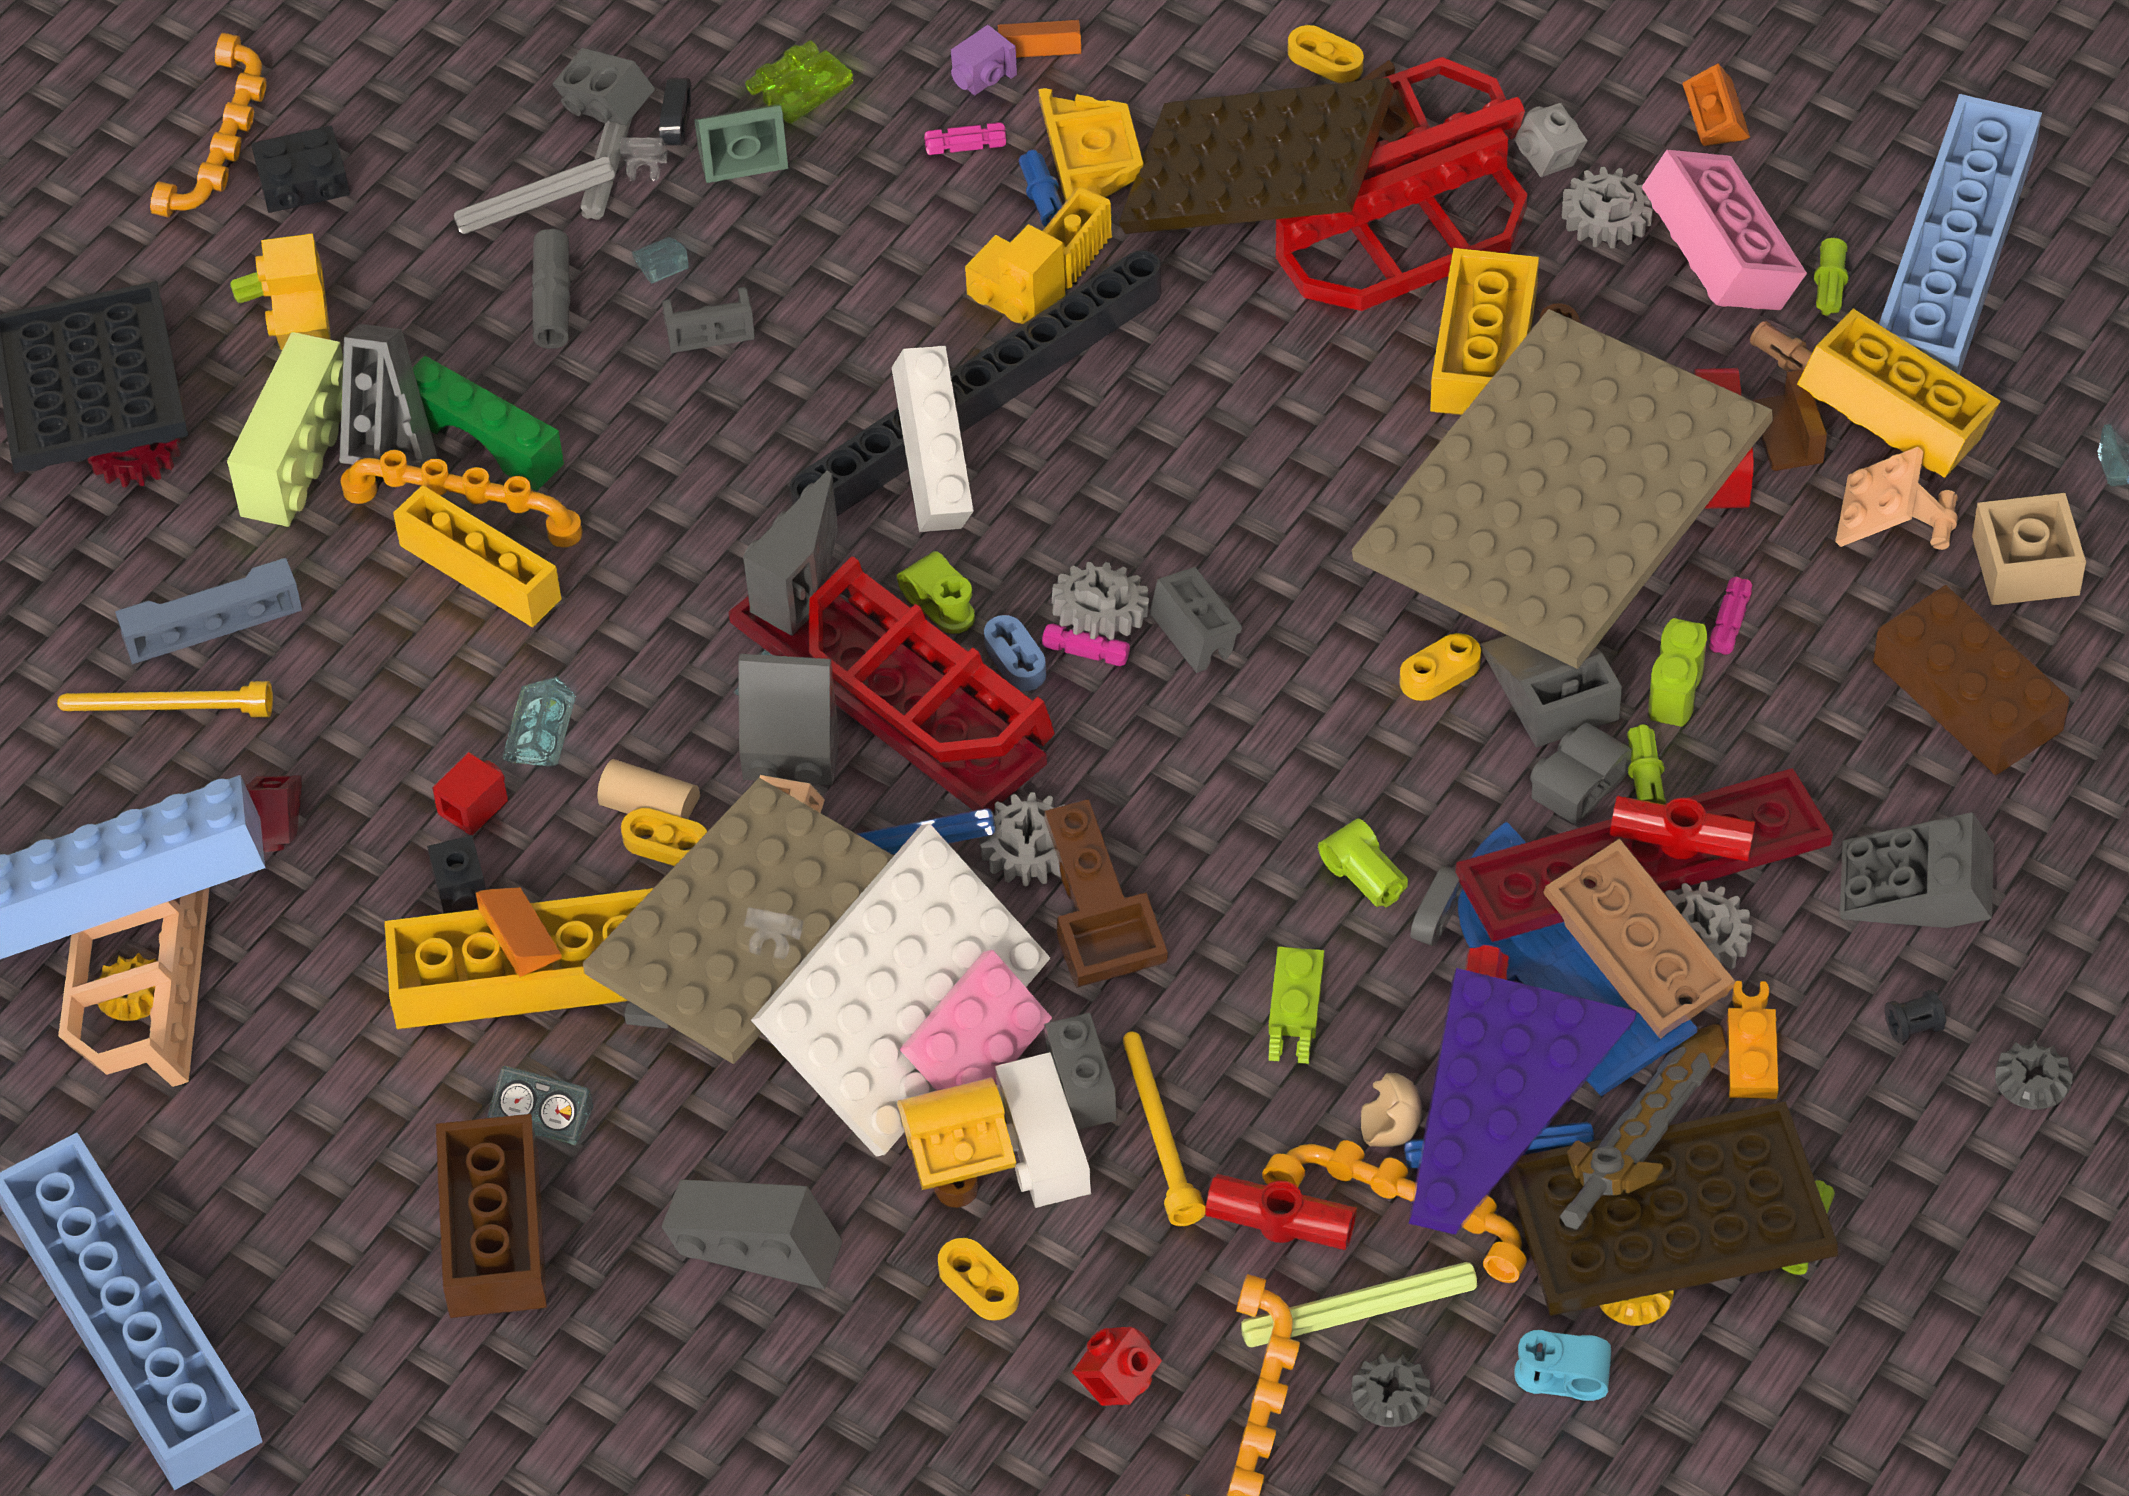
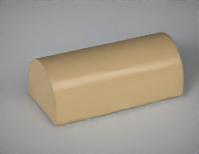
(633, 787)

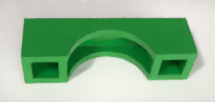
(514, 437)

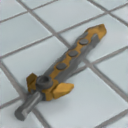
(1620, 1156)

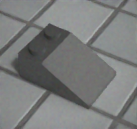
(787, 718)

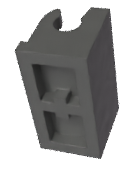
(709, 325)
(1194, 617)

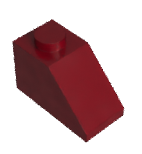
(278, 808)

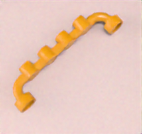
(224, 144)
(360, 486)
(1502, 1262)
(1269, 1394)

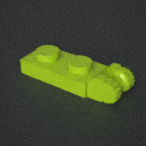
(1295, 1000)

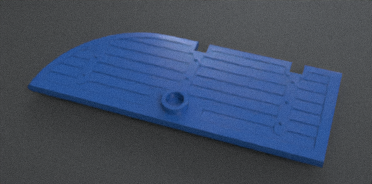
(1557, 962)

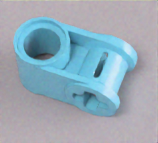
(1566, 1365)

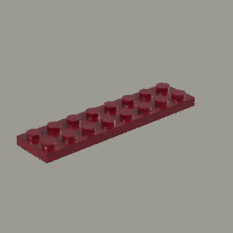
(902, 683)
(1510, 882)

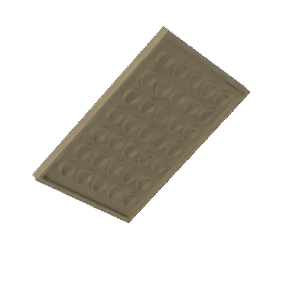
(1562, 487)

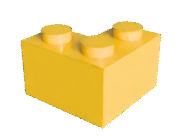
(1018, 275)
(295, 281)

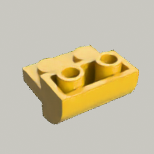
(957, 1133)

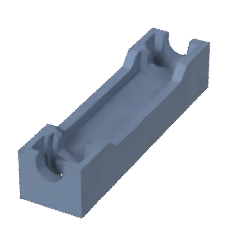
(162, 628)

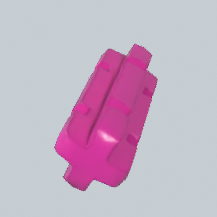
(965, 138)
(1730, 615)
(1113, 651)

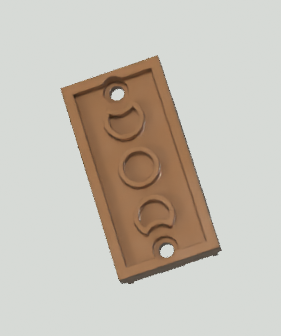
(1638, 939)

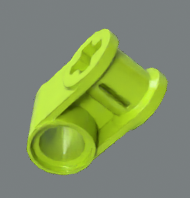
(939, 592)

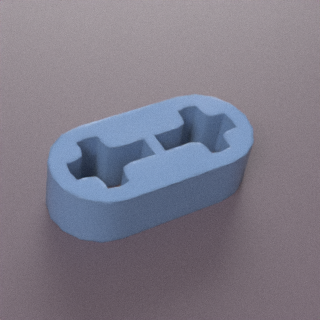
(1022, 649)

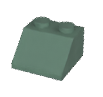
(742, 143)

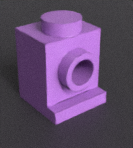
(983, 60)

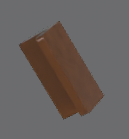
(1797, 431)

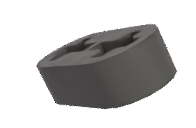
(1437, 907)

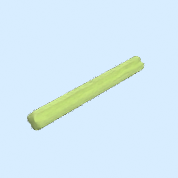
(1366, 1302)

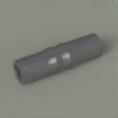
(551, 288)

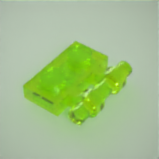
(806, 86)

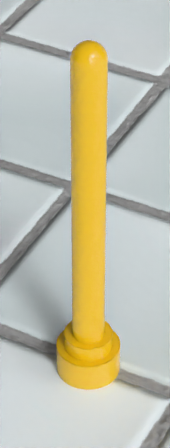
(251, 699)
(1183, 1201)

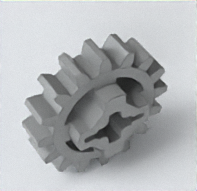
(1607, 207)
(1100, 600)
(1008, 846)
(1714, 920)

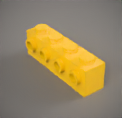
(477, 556)

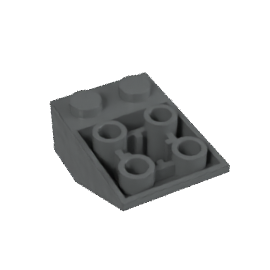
(793, 558)
(1550, 693)
(1920, 874)

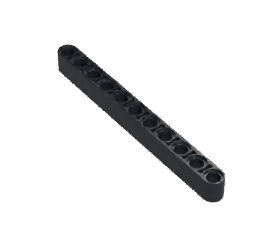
(998, 373)

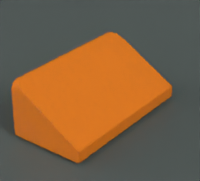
(1043, 38)
(1715, 107)
(517, 929)

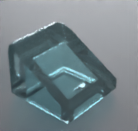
(661, 259)
(2114, 456)

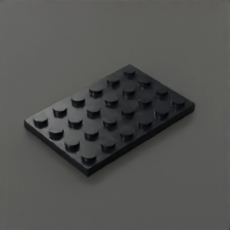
(88, 377)

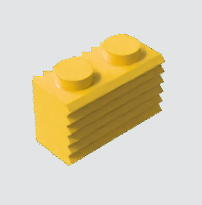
(1083, 228)

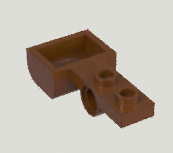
(1107, 931)

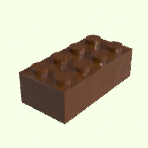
(1971, 679)
(490, 1216)

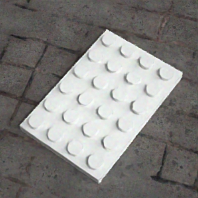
(883, 976)

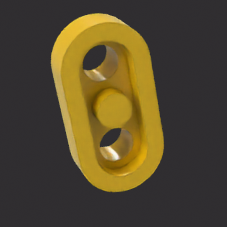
(1325, 54)
(1443, 664)
(667, 832)
(981, 1281)

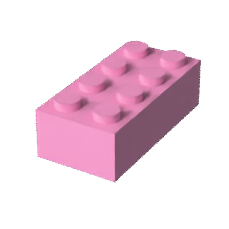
(1723, 230)

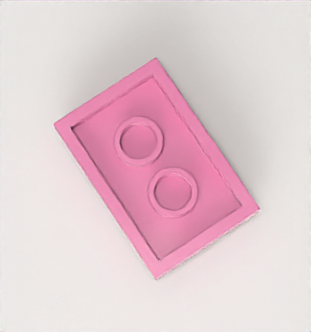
(976, 1026)

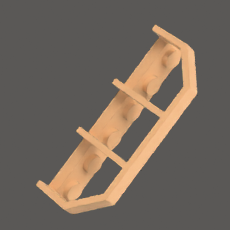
(175, 982)

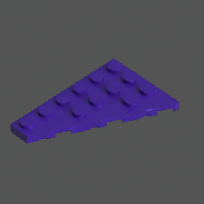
(1499, 1080)

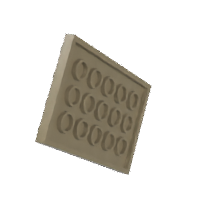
(687, 940)

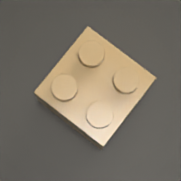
(2028, 549)

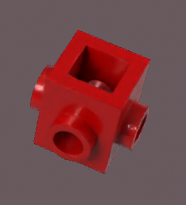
(1117, 1365)

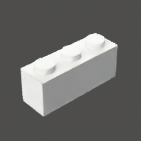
(1042, 1131)

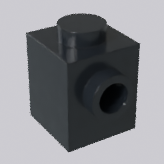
(456, 874)

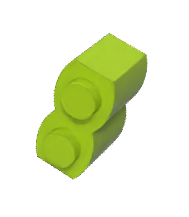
(1677, 672)

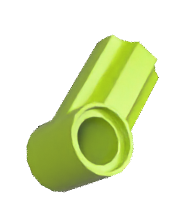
(1357, 855)

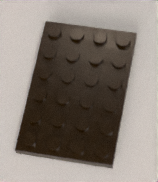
(1257, 156)
(1723, 1208)

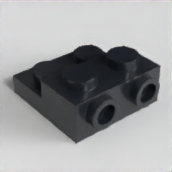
(300, 169)

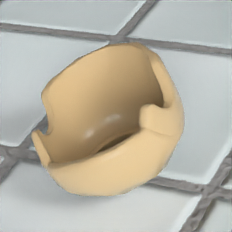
(1394, 1114)

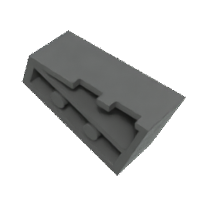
(381, 399)
(754, 1229)

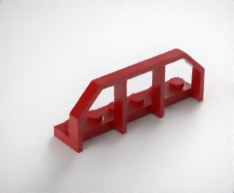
(1456, 128)
(1392, 191)
(959, 667)

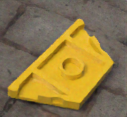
(1091, 143)

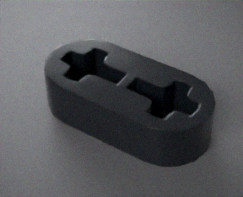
(675, 111)

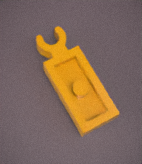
(1752, 1045)

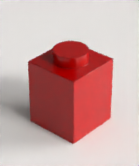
(470, 793)

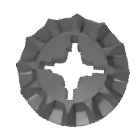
(2041, 1091)
(1402, 1406)

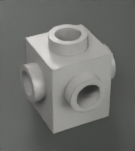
(1550, 139)

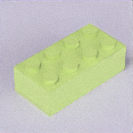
(289, 430)

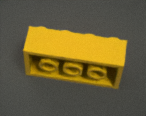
(1482, 323)
(1898, 392)

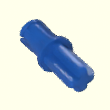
(1041, 185)

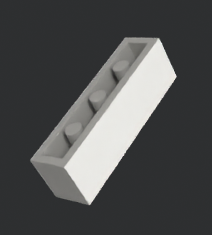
(932, 438)

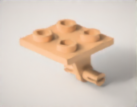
(1891, 495)

